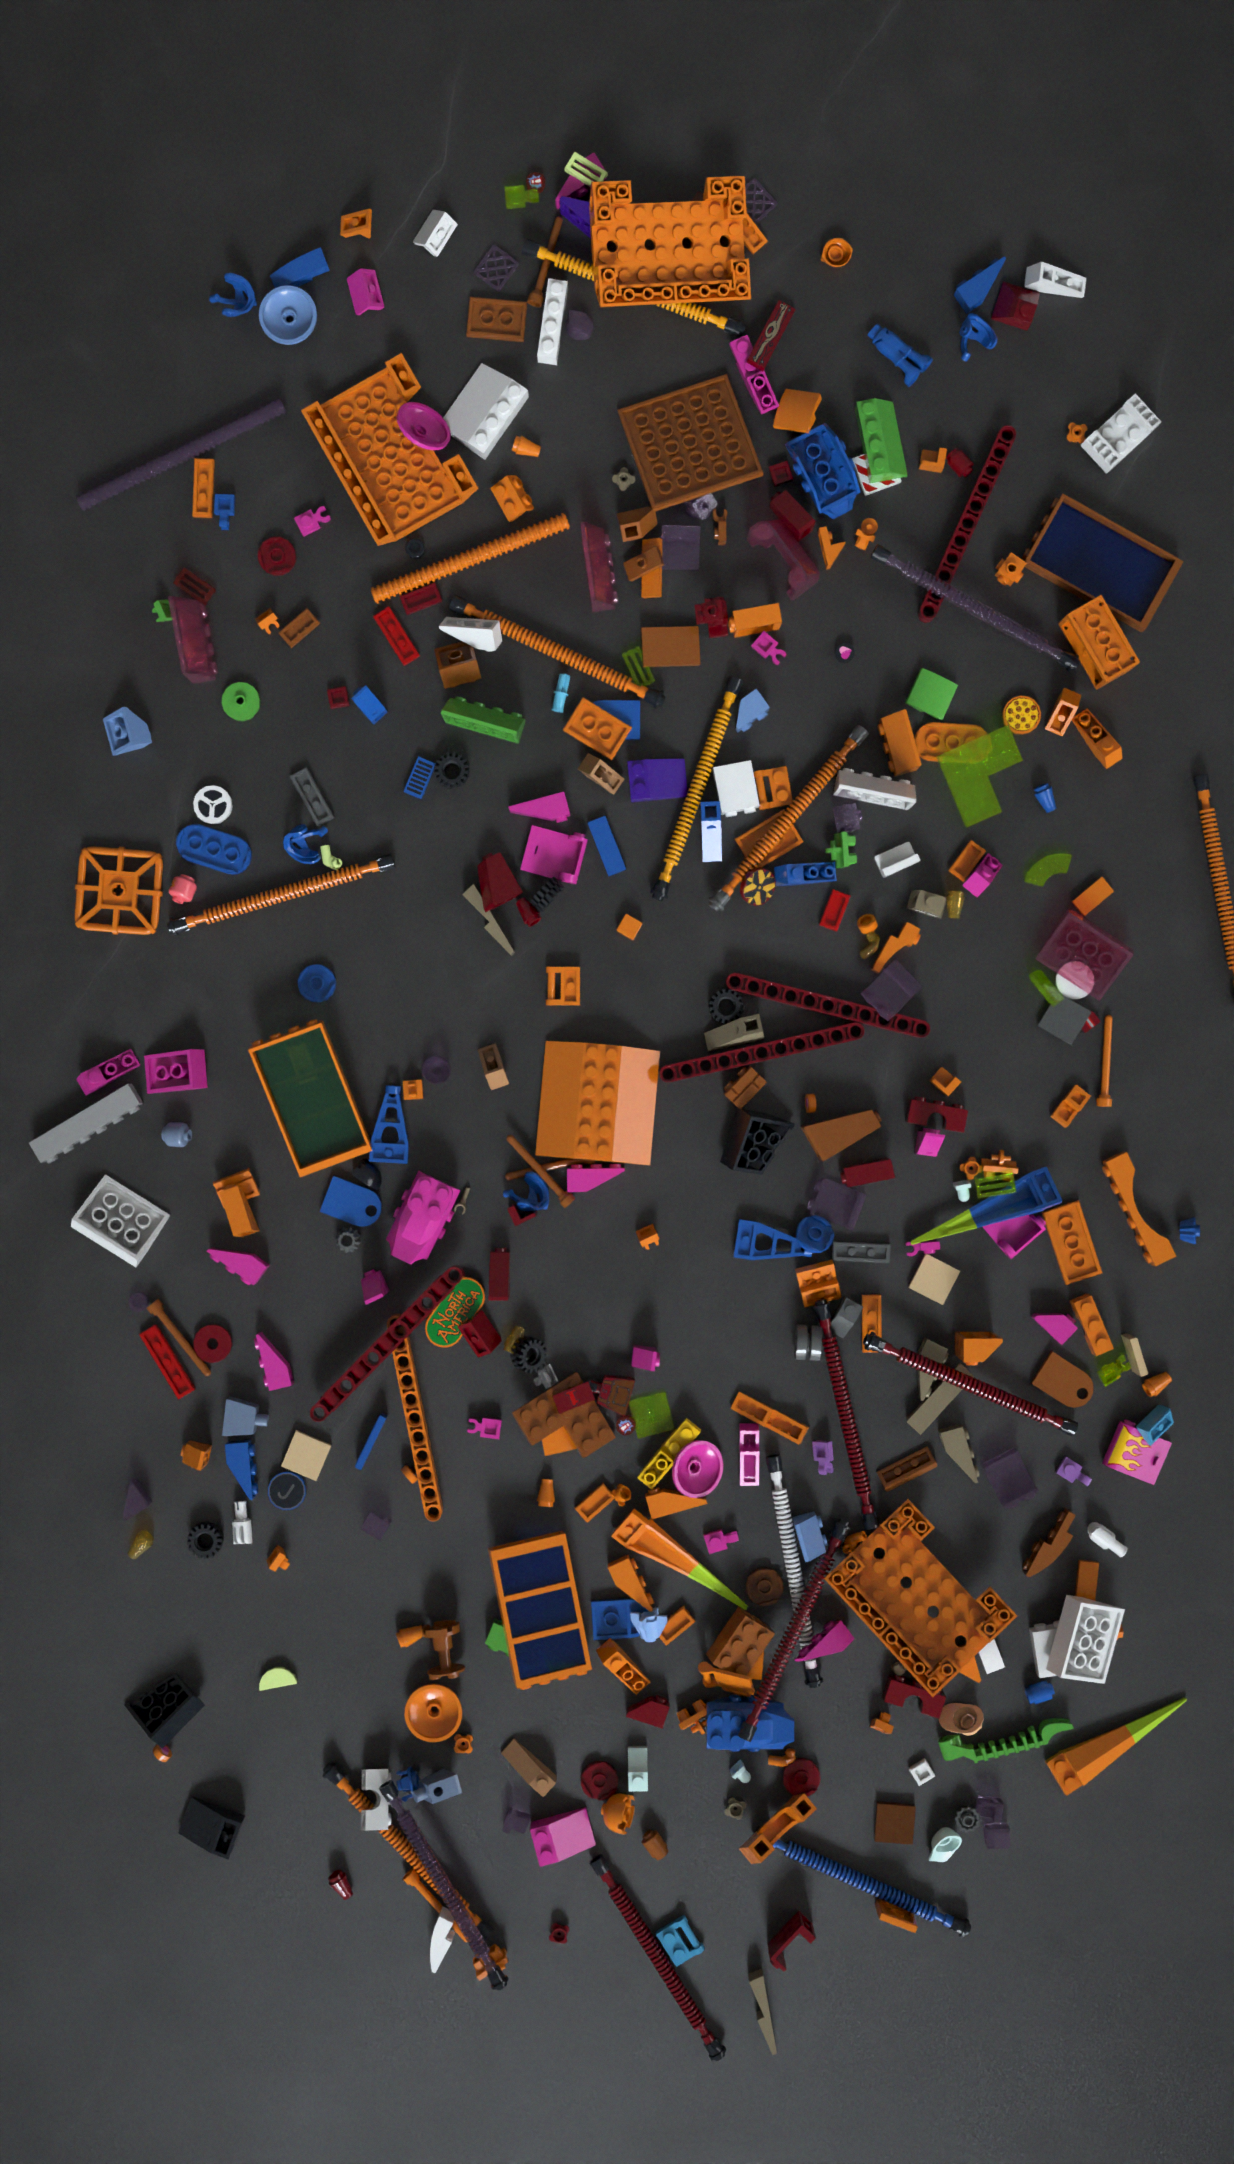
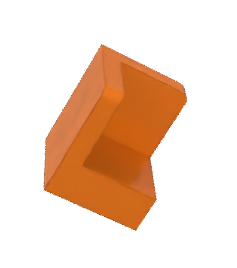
(933, 460)
(944, 1081)

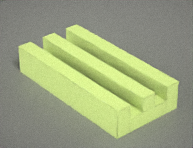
(587, 163)

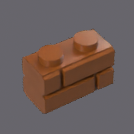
(744, 1087)

